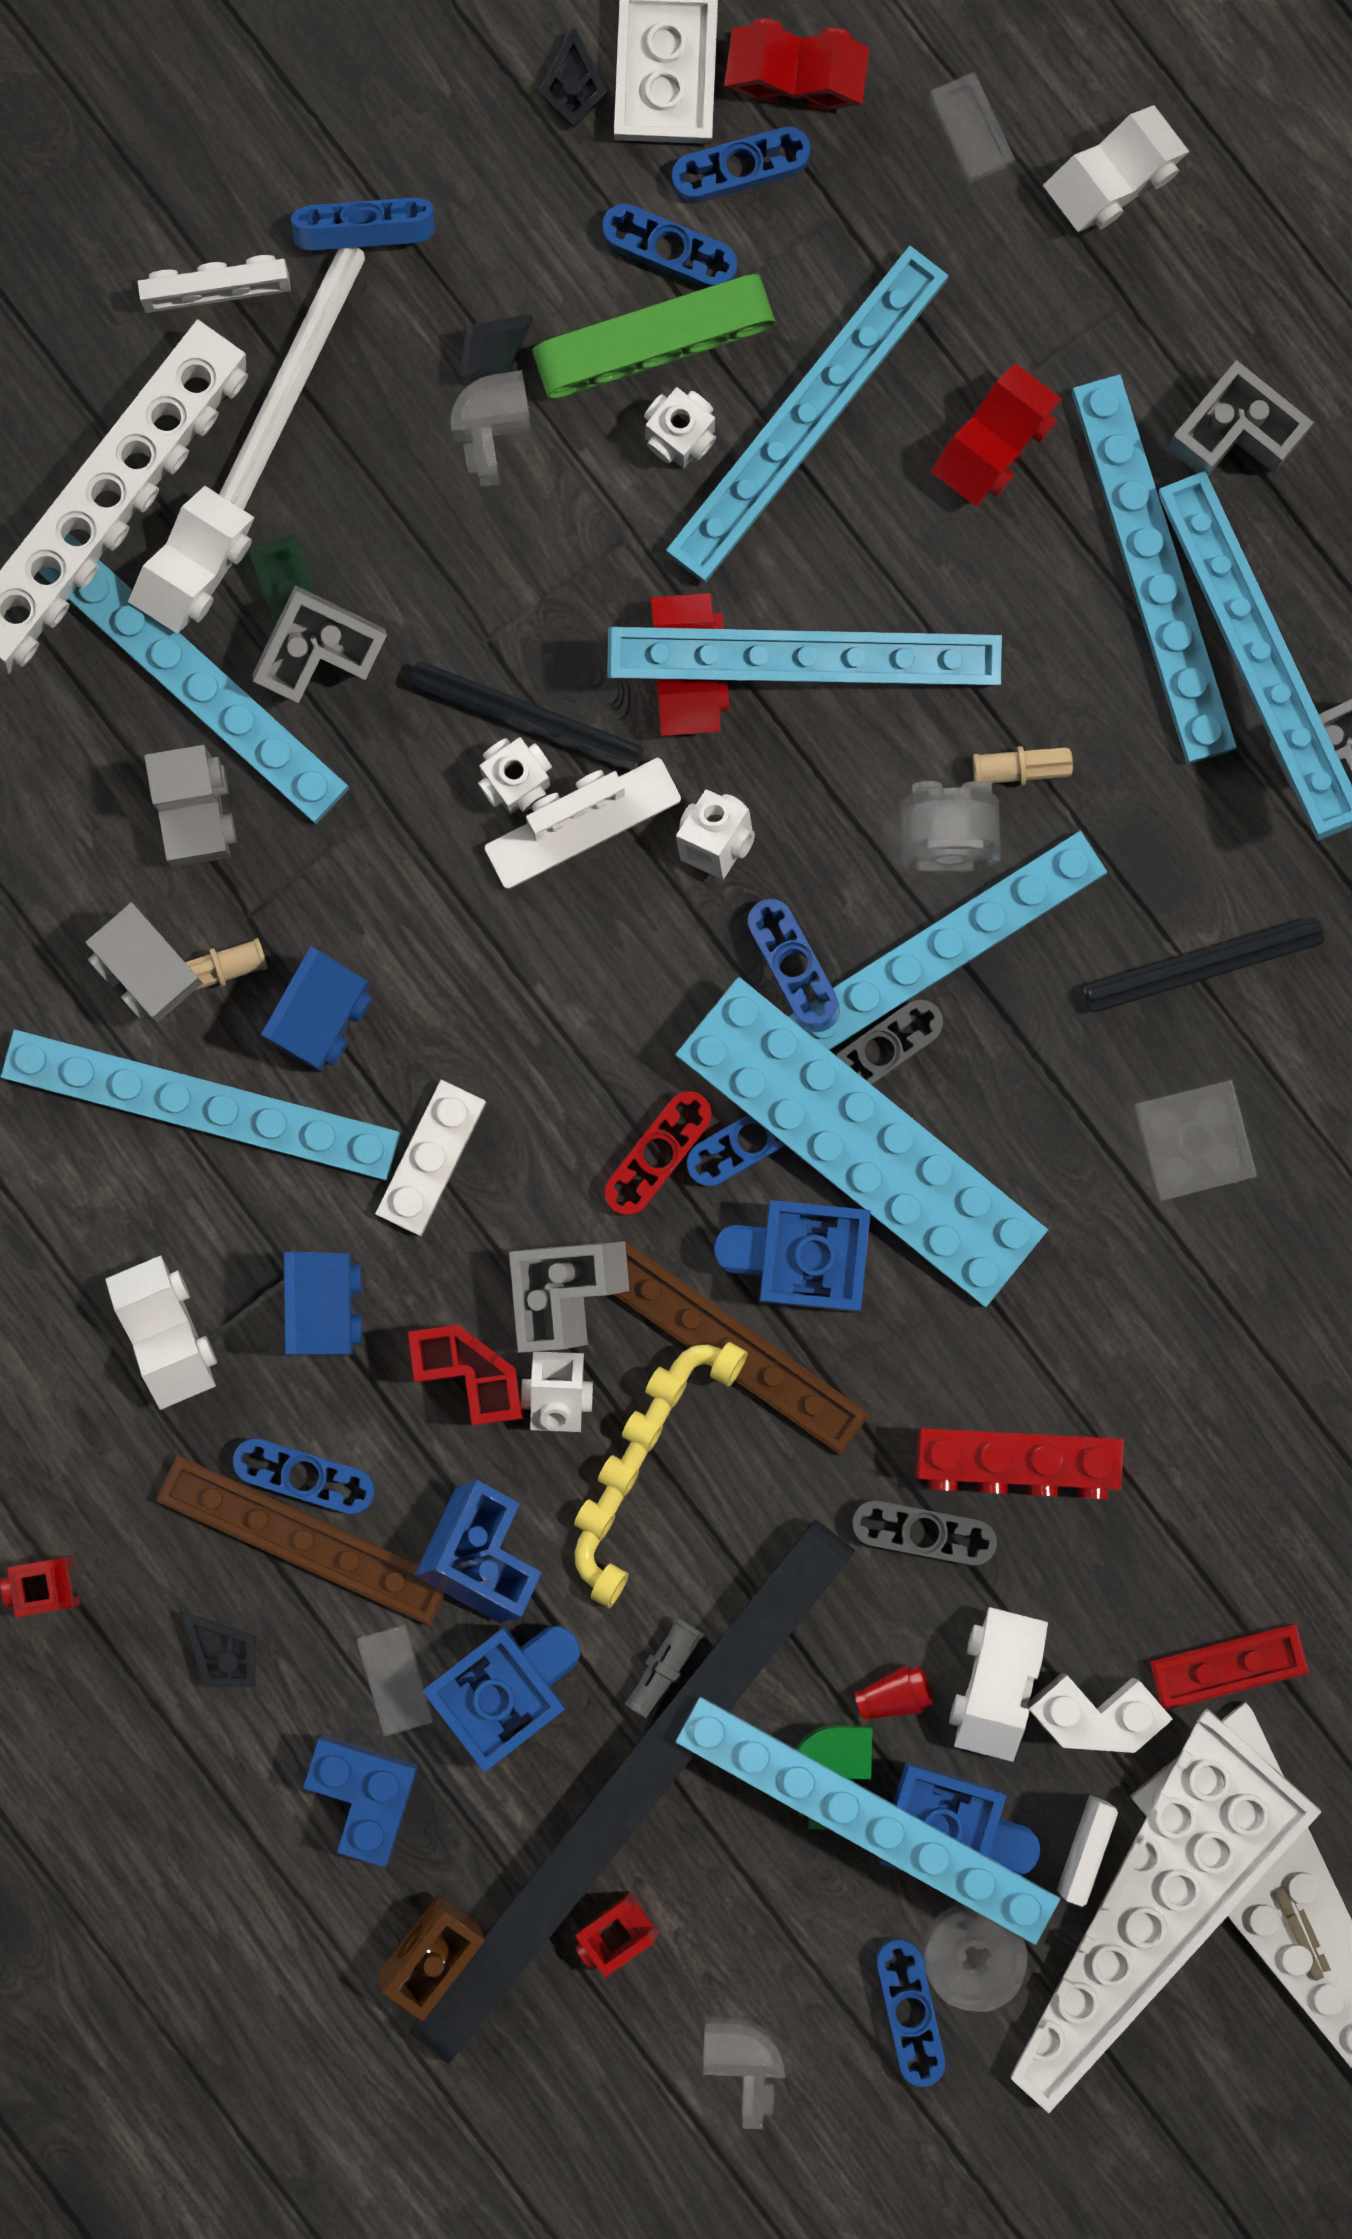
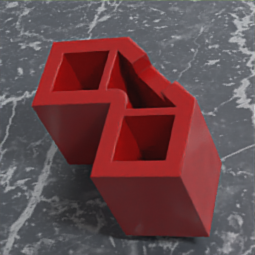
(774, 62)
(997, 435)
(682, 703)
(456, 1353)

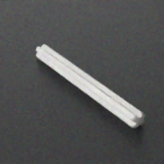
(292, 376)

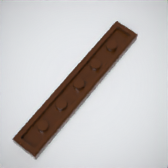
(766, 1370)
(299, 1539)

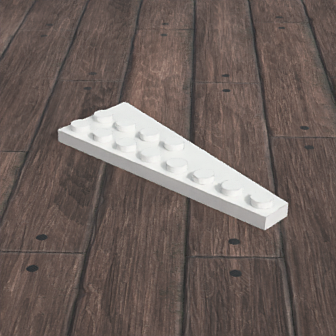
(1193, 1861)
(1265, 1924)

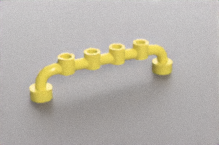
(622, 1473)

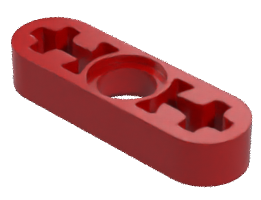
(626, 1175)

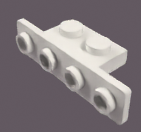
(581, 820)

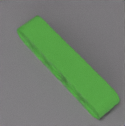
(653, 336)

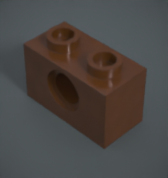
(430, 1957)

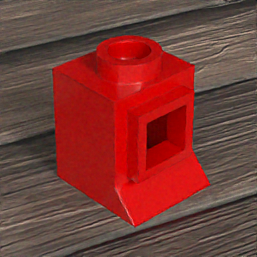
(58, 1585)
(595, 1949)

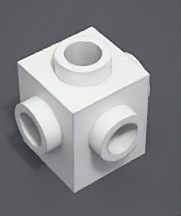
(675, 443)
(520, 792)
(715, 833)
(557, 1392)

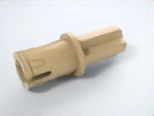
(1023, 765)
(228, 963)

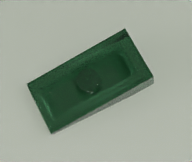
(280, 568)

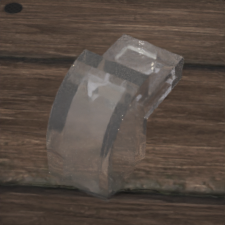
(489, 409)
(747, 2051)

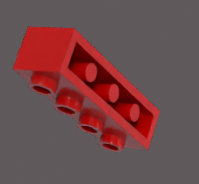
(1018, 1458)

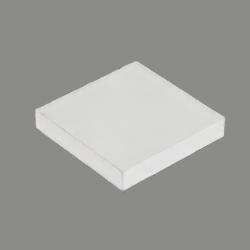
(1087, 1851)

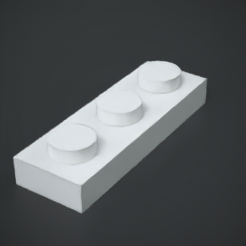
(214, 284)
(431, 1158)

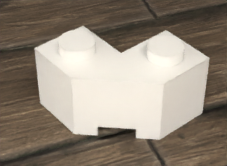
(1123, 166)
(188, 568)
(162, 1333)
(996, 1702)
(1117, 1725)

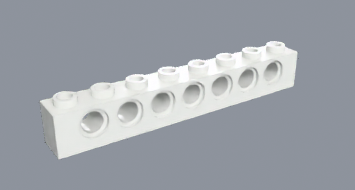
(198, 354)

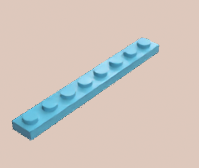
(807, 414)
(1153, 569)
(1260, 653)
(803, 656)
(207, 693)
(959, 938)
(200, 1105)
(868, 1820)

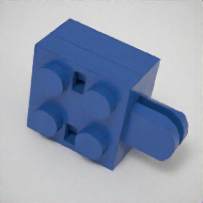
(802, 1255)
(504, 1691)
(967, 1815)

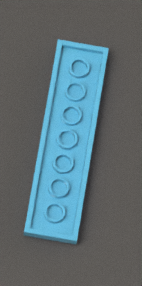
(861, 1142)

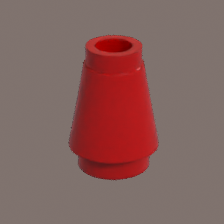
(895, 1695)

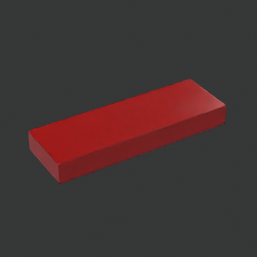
(1229, 1667)

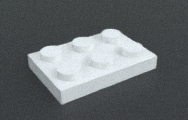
(665, 71)

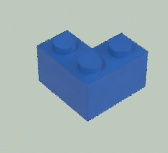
(467, 1555)
(376, 1788)

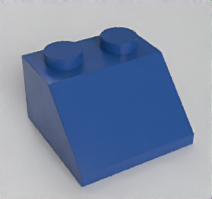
(318, 1011)
(321, 1304)

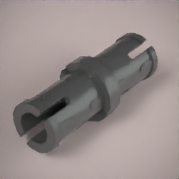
(664, 1669)

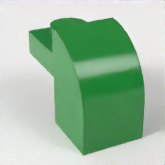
(842, 1749)

